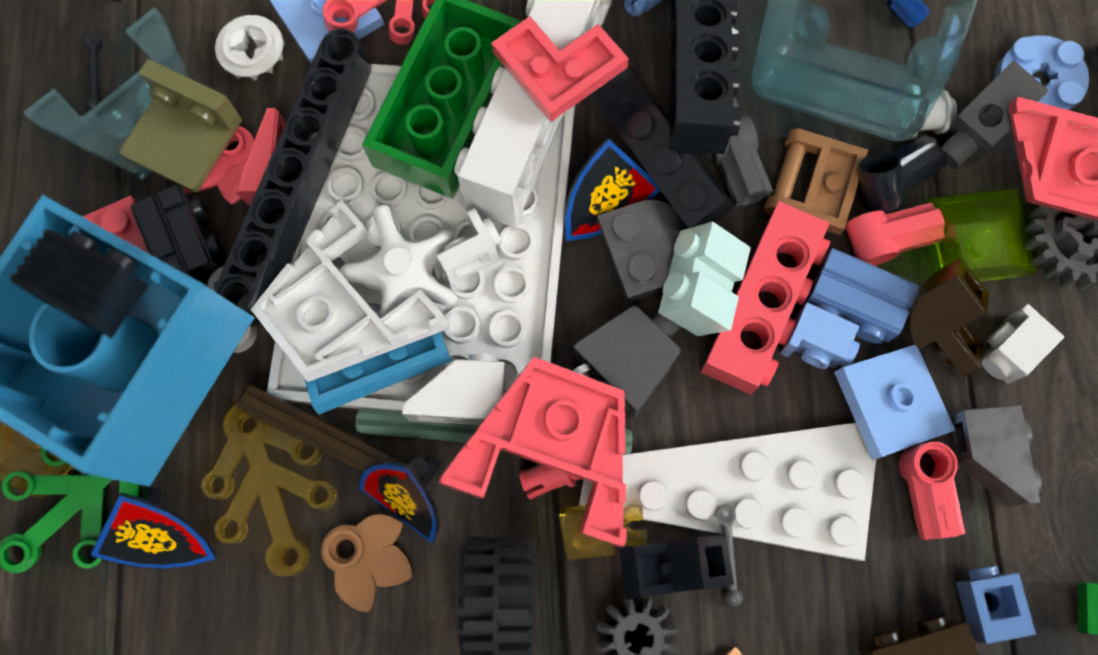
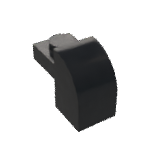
(676, 566)

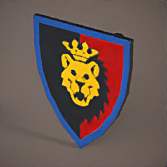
(603, 185)
(404, 492)
(150, 535)

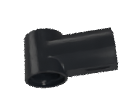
(887, 175)

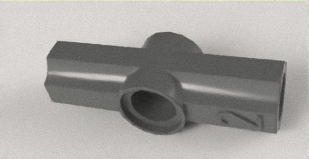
(742, 166)

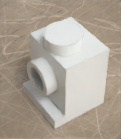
(1019, 345)

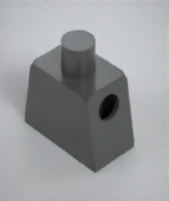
(988, 116)
(631, 354)

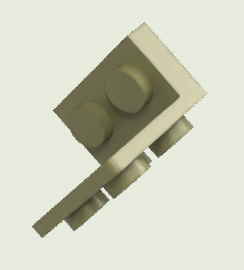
(181, 128)

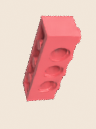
(785, 232)

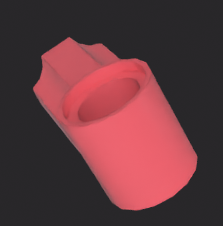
(882, 237)
(933, 497)

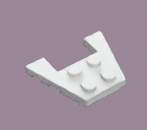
(324, 319)

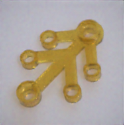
(263, 480)

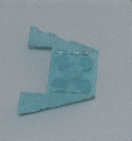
(113, 119)

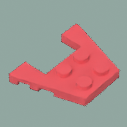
(562, 424)

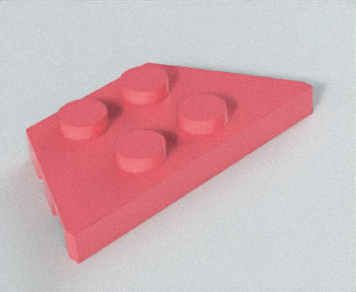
(1057, 156)

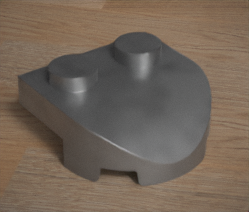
(641, 245)

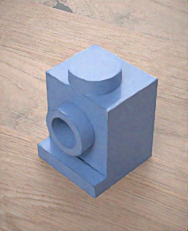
(1009, 611)

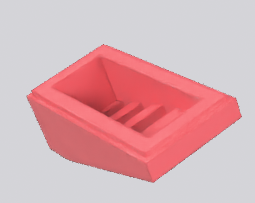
(260, 154)

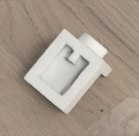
(470, 255)

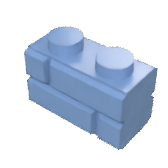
(863, 296)

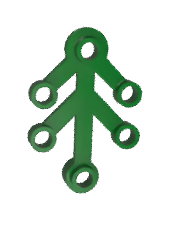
(83, 493)

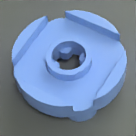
(1059, 61)

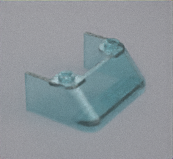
(848, 86)

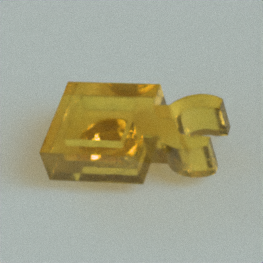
(583, 546)

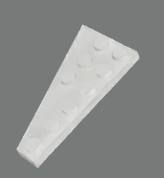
(785, 488)

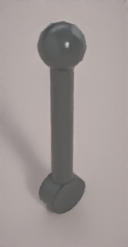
(726, 517)

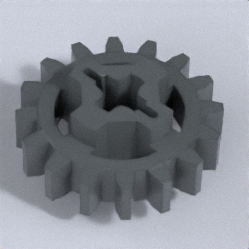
(1064, 246)

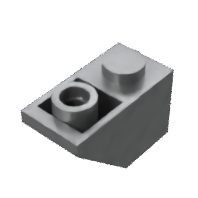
(997, 453)

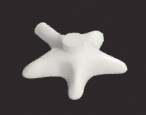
(401, 265)

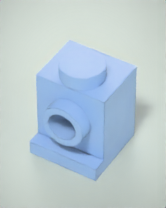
(822, 338)

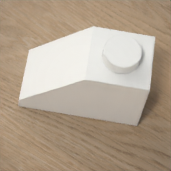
(460, 393)

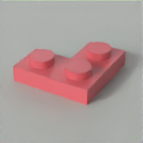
(555, 76)

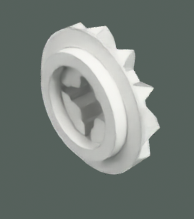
(234, 41)

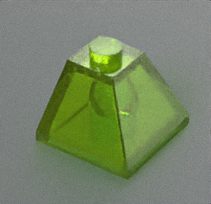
(985, 234)

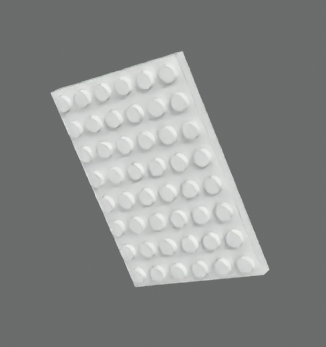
(497, 310)

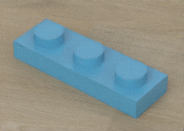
(377, 373)

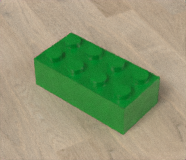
(438, 95)

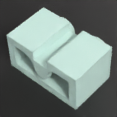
(703, 278)

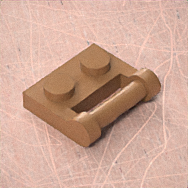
(831, 182)

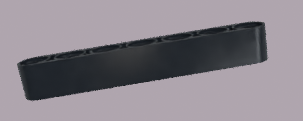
(291, 155)

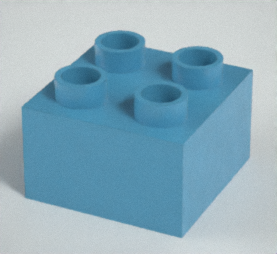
(102, 400)

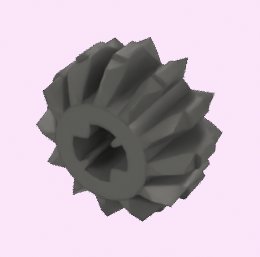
(630, 621)

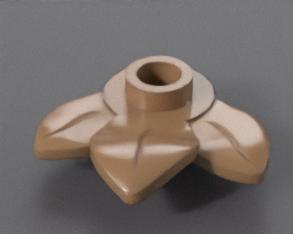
(373, 562)

